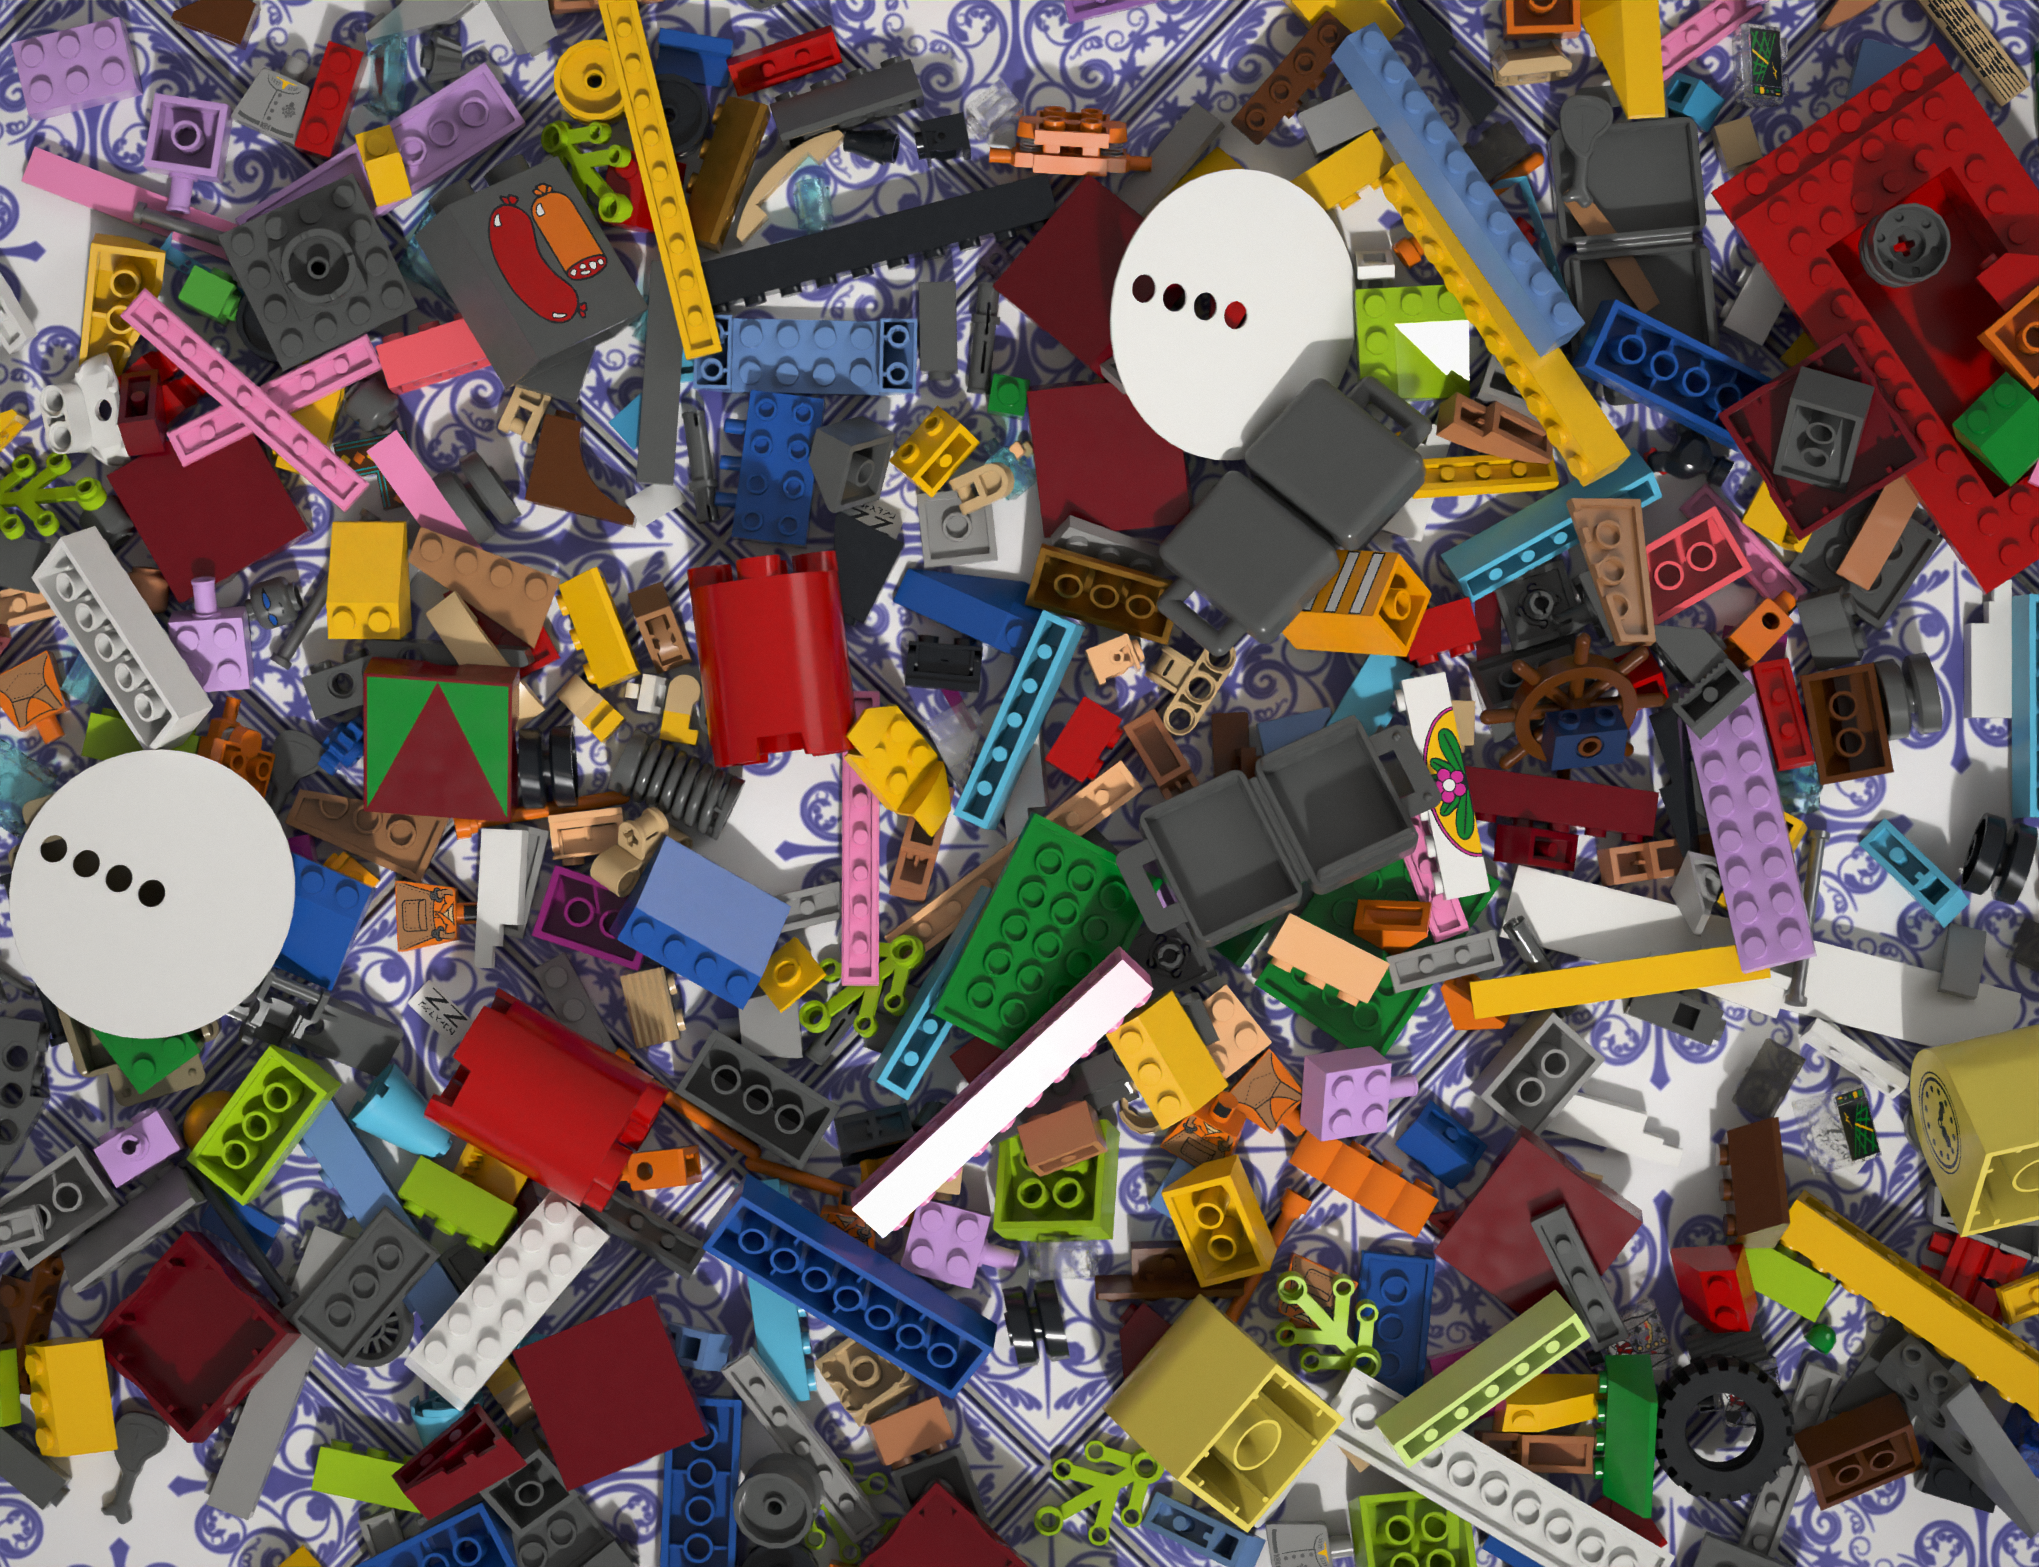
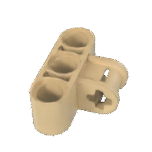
(1178, 681)
(638, 839)

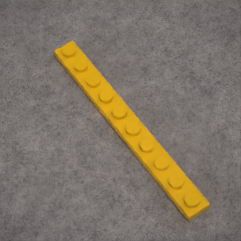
(660, 178)

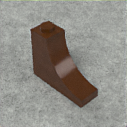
(561, 476)

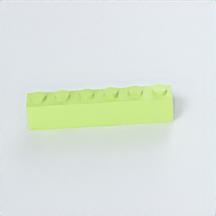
(1482, 1378)

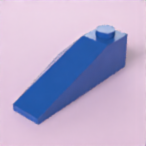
(974, 606)
(465, 1540)

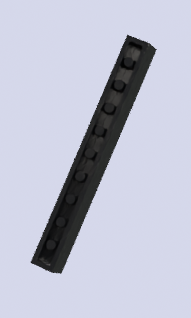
(879, 242)

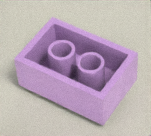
(77, 68)

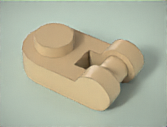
(528, 400)
(992, 483)

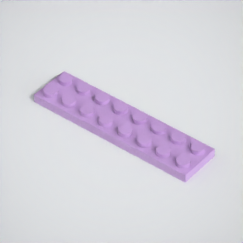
(431, 138)
(1751, 840)

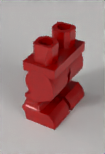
(178, 395)
(1965, 1262)

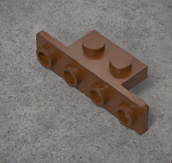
(1293, 76)
(1231, 744)
(1159, 1272)
(29, 1309)

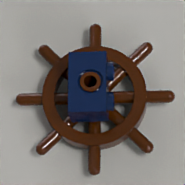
(1578, 724)

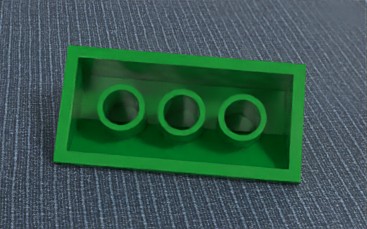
(1627, 1431)

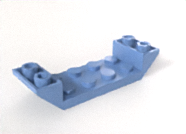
(811, 357)

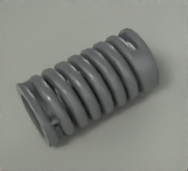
(674, 792)

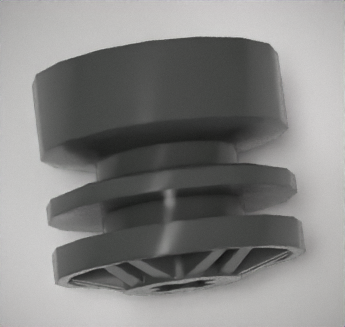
(1925, 241)

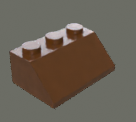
(1846, 724)
(1753, 1184)
(1858, 1451)

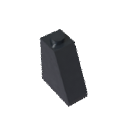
(864, 565)

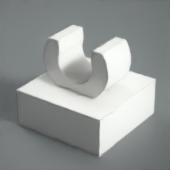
(1374, 265)
(650, 694)

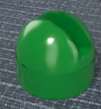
(1821, 1338)

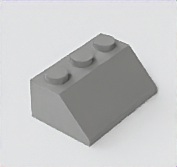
(1537, 1072)
(70, 1198)

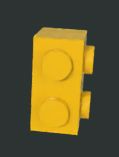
(934, 451)

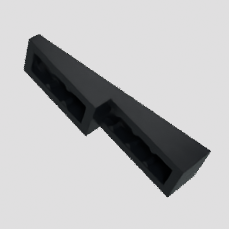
(1438, 43)
(1678, 796)

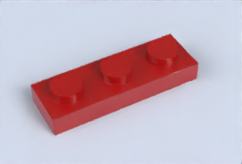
(784, 61)
(1782, 714)

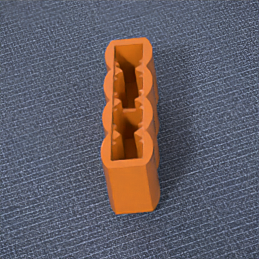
(1365, 1181)

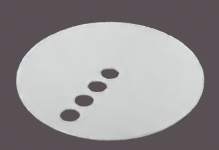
(1243, 242)
(222, 909)

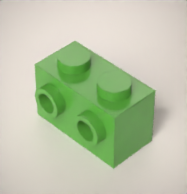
(211, 295)

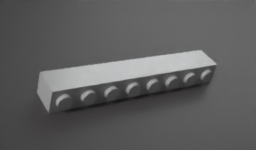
(273, 1399)

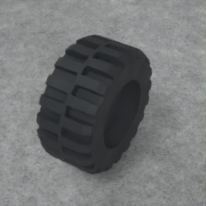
(1763, 1455)

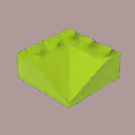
(1413, 341)
(1059, 1205)
(1408, 1532)

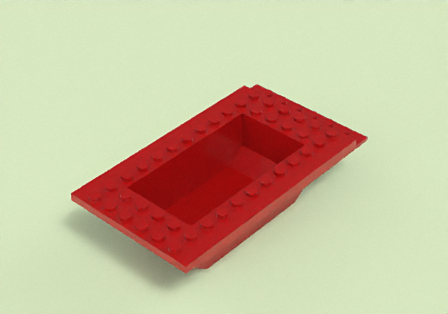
(1802, 218)

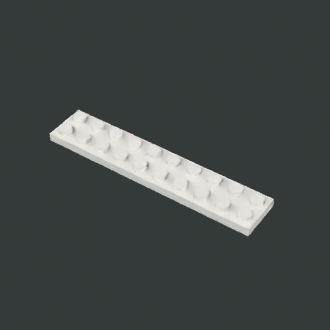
(1491, 1490)

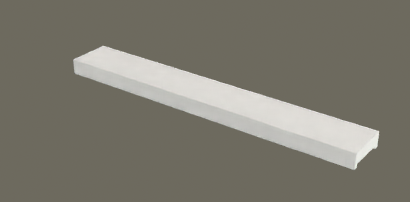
(1840, 982)

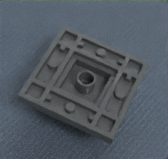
(309, 311)

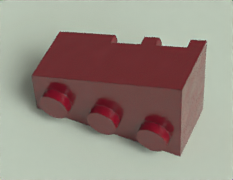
(458, 1464)

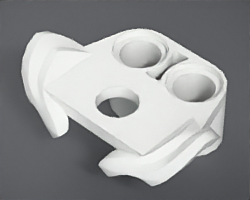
(73, 413)

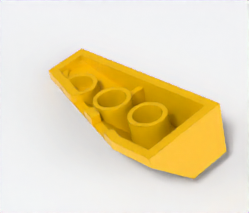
(1630, 48)
(116, 276)
(1548, 1403)

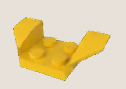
(899, 766)

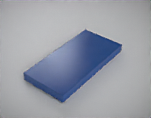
(1403, 1295)

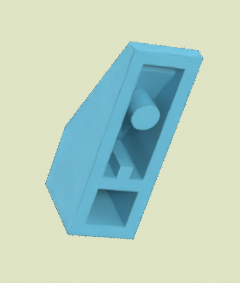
(1915, 872)

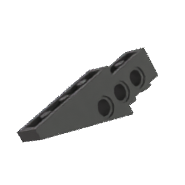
(328, 698)
(30, 1077)
(1963, 1430)

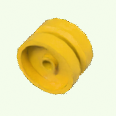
(573, 81)

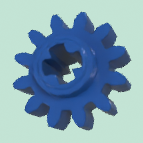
(343, 746)

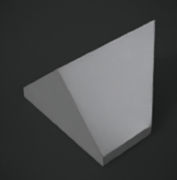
(1697, 889)

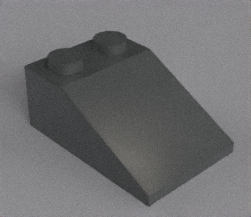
(1823, 429)

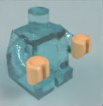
(1015, 458)

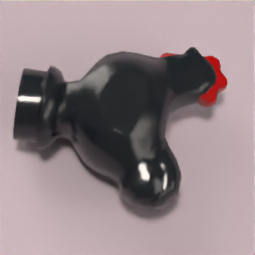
(1689, 458)

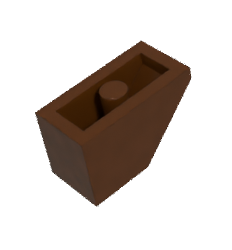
(220, 19)

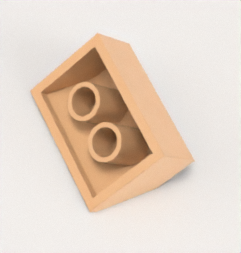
(1326, 960)

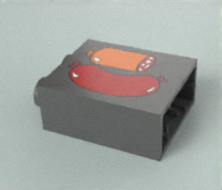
(528, 267)

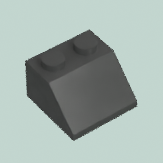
(850, 462)
(1688, 652)

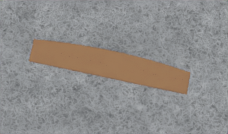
(1624, 268)

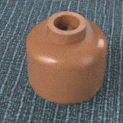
(151, 587)

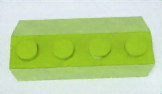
(263, 1123)

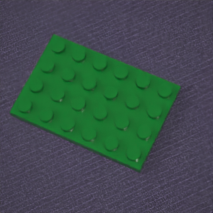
(1039, 933)
(1387, 1012)

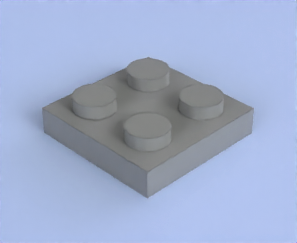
(951, 537)

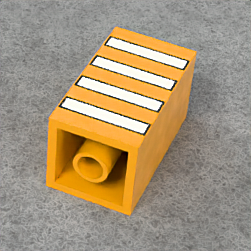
(1364, 608)

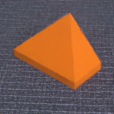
(1392, 924)
(1459, 1005)

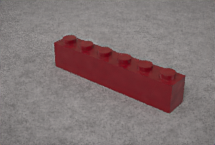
(1562, 804)

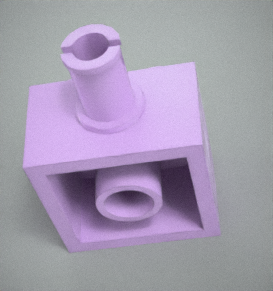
(188, 144)
(213, 640)
(1350, 1092)
(140, 1148)
(951, 1244)

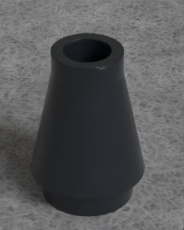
(875, 145)

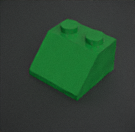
(2002, 429)

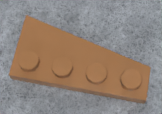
(1617, 560)
(494, 585)
(388, 839)

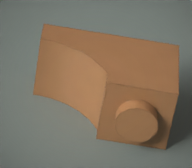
(659, 627)

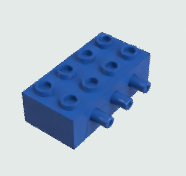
(774, 469)

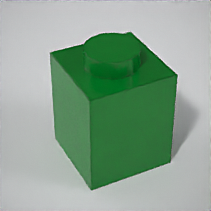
(1008, 396)

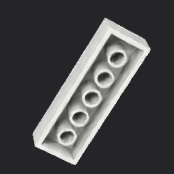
(121, 640)
(506, 1300)

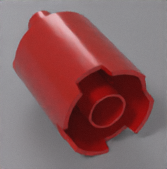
(773, 657)
(547, 1101)

